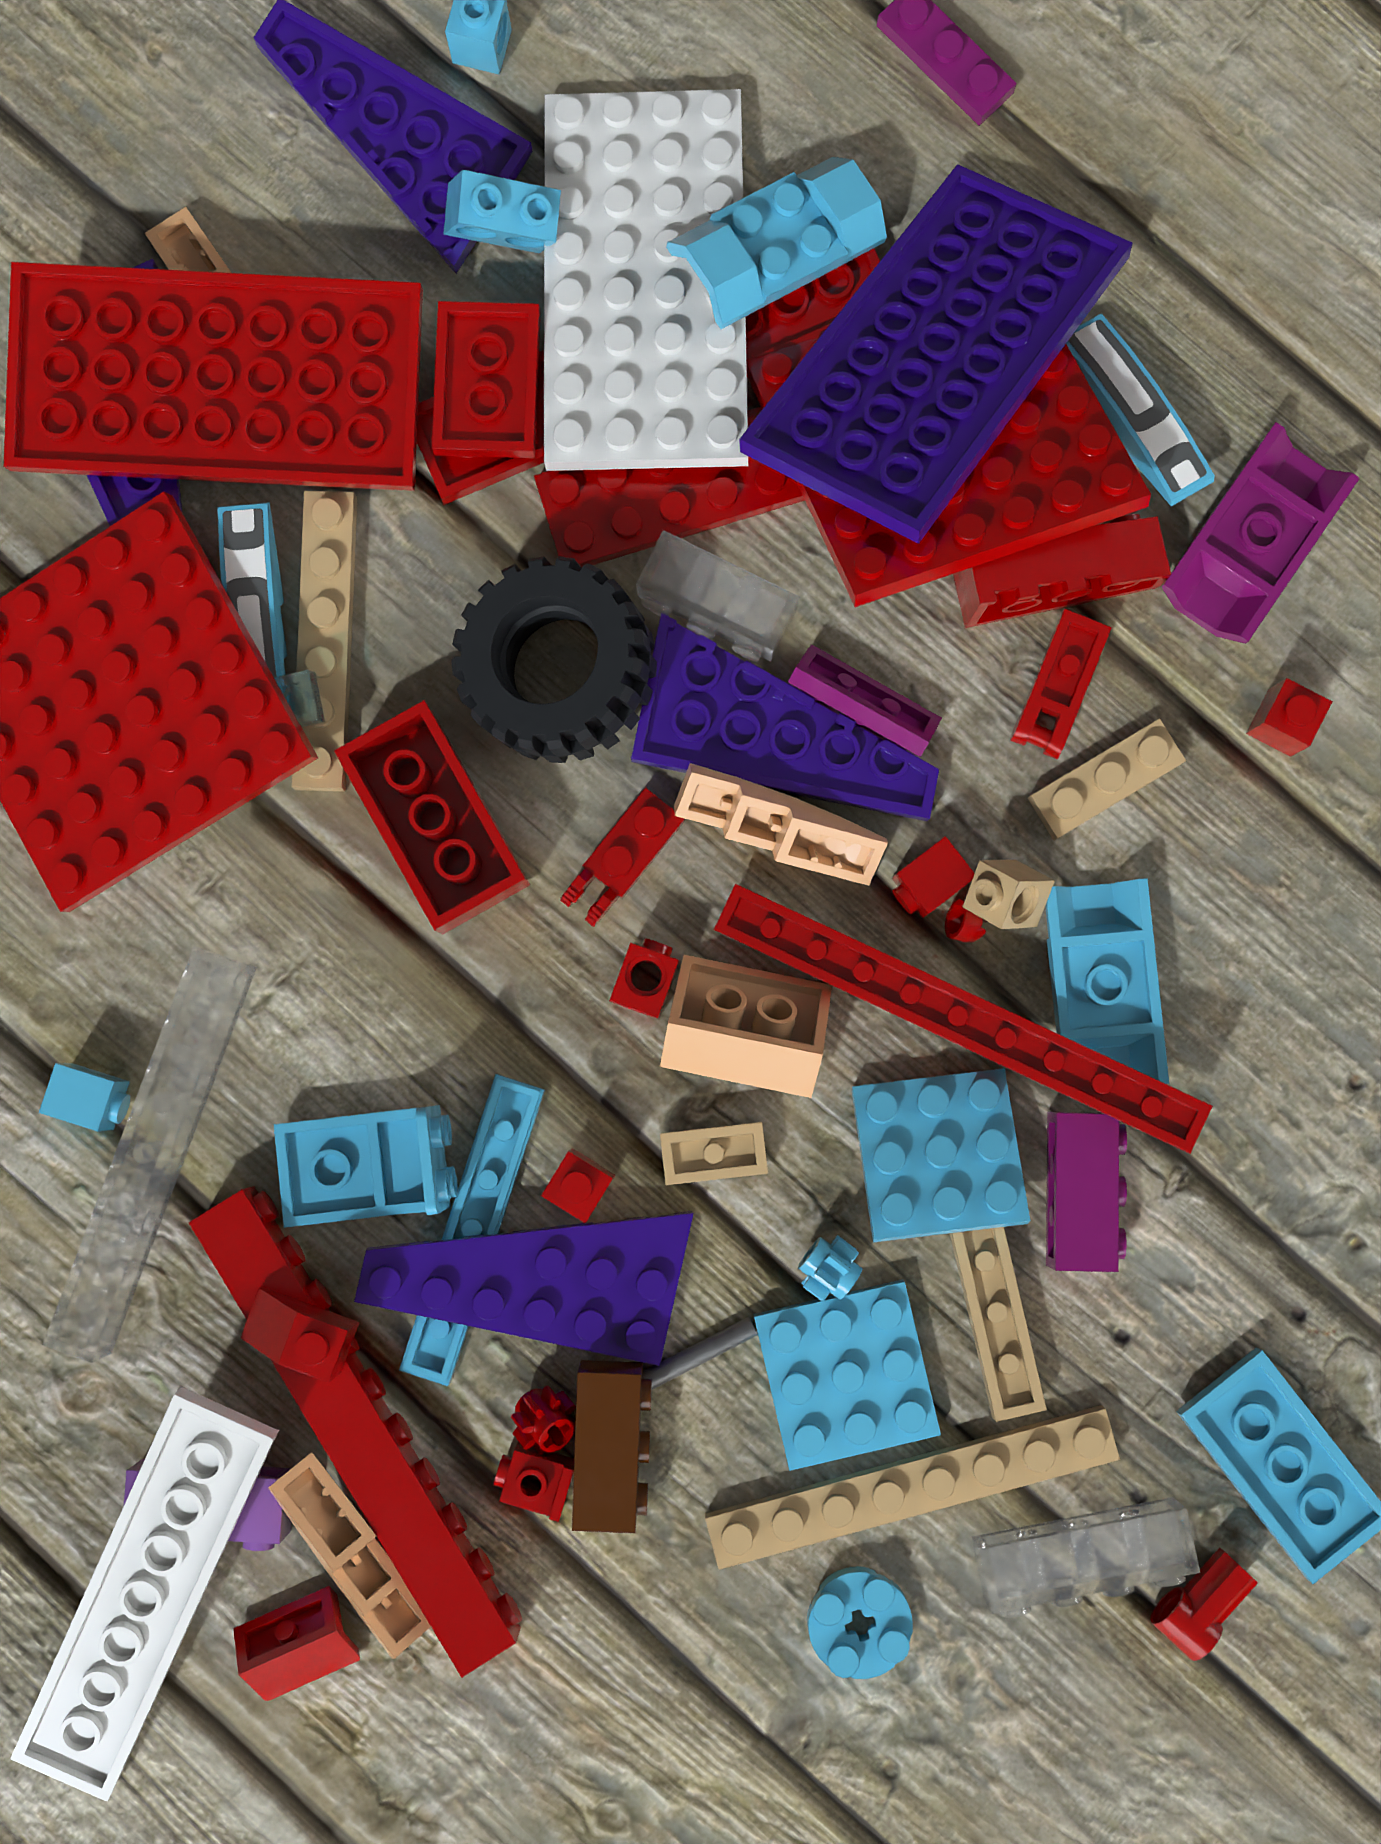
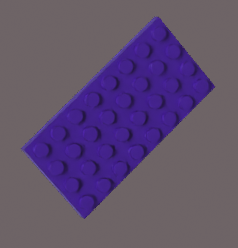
(935, 352)

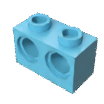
(501, 211)

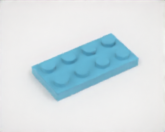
(1284, 1465)

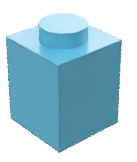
(85, 1097)

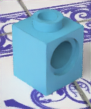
(479, 33)

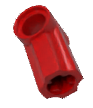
(1195, 1614)

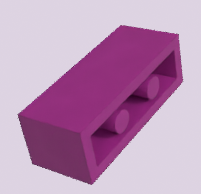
(1084, 1192)

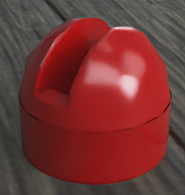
(963, 924)

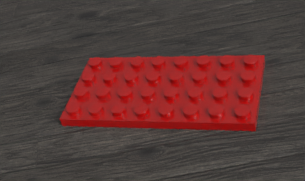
(212, 376)

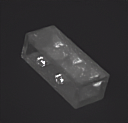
(716, 597)

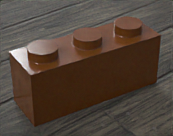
(610, 1446)

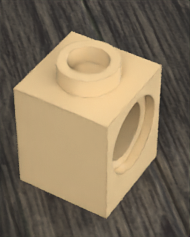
(1008, 894)

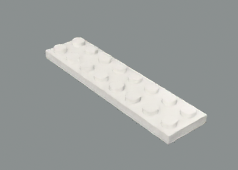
(144, 1593)

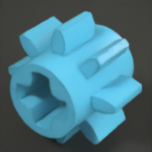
(830, 1268)

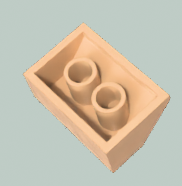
(747, 1026)

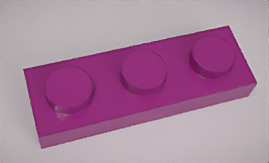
(947, 56)
(865, 700)

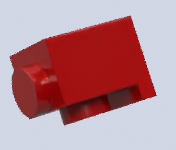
(551, 1468)

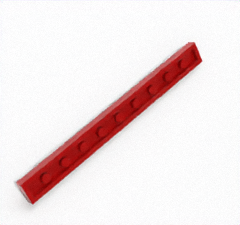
(964, 1019)

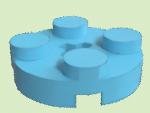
(845, 1650)

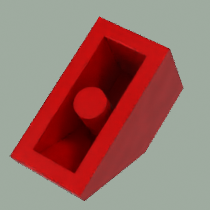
(299, 1334)

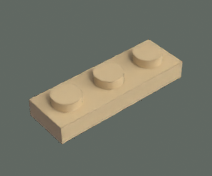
(1106, 779)

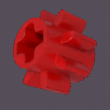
(544, 1420)

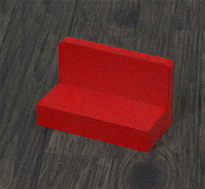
(293, 1645)

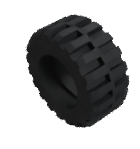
(516, 610)

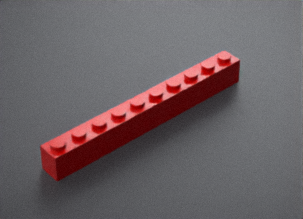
(369, 1445)

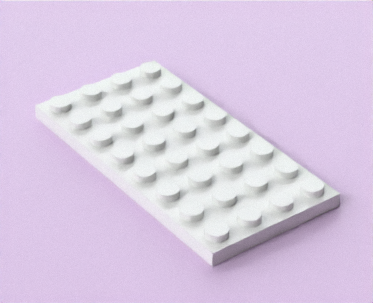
(628, 329)

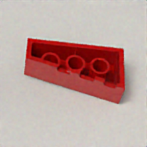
(1066, 571)

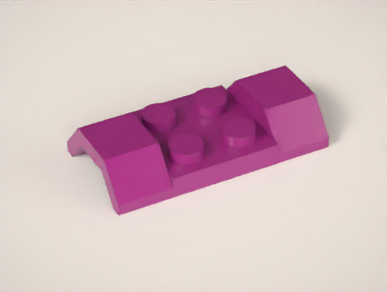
(1256, 538)

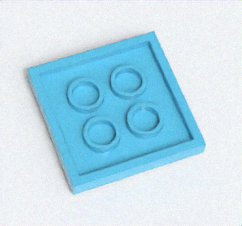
(939, 1155)
(847, 1375)

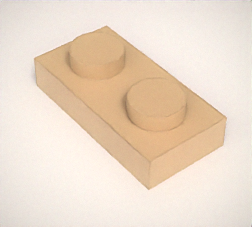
(713, 1153)

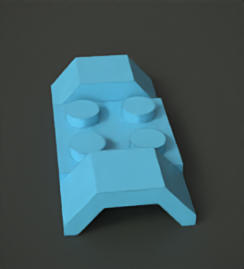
(783, 237)
(1107, 973)

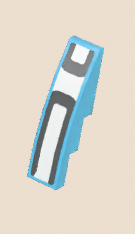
(1139, 412)
(253, 577)

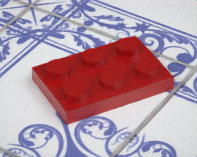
(486, 379)

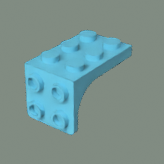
(364, 1166)

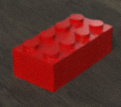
(432, 818)

